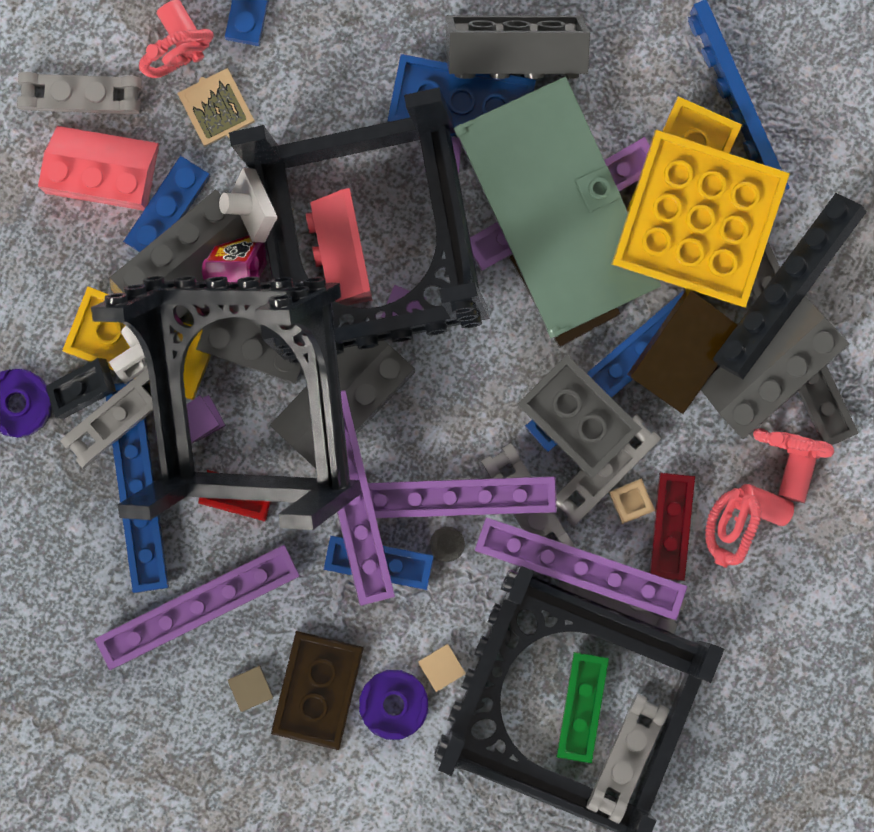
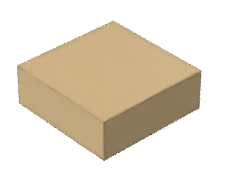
(631, 501)
(441, 667)

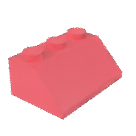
(98, 168)
(339, 246)

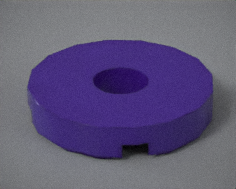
(37, 406)
(378, 719)

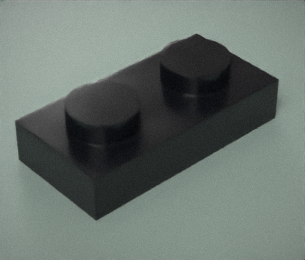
(80, 388)

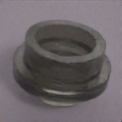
(447, 544)

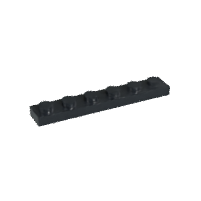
(789, 285)

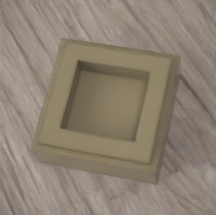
(250, 688)

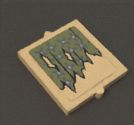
(215, 107)

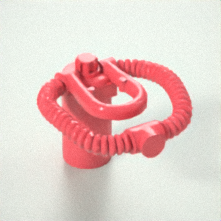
(183, 33)
(800, 462)
(749, 500)

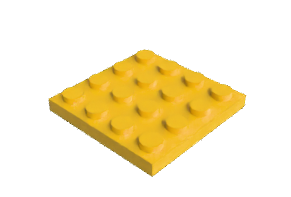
(700, 218)

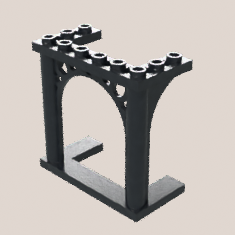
(460, 299)
(152, 317)
(529, 593)

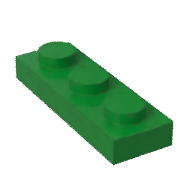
(582, 707)

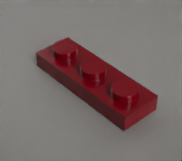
(672, 526)

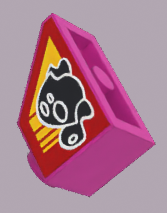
(236, 260)

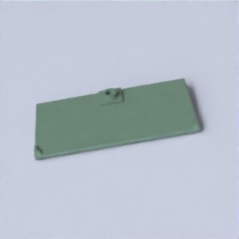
(554, 204)

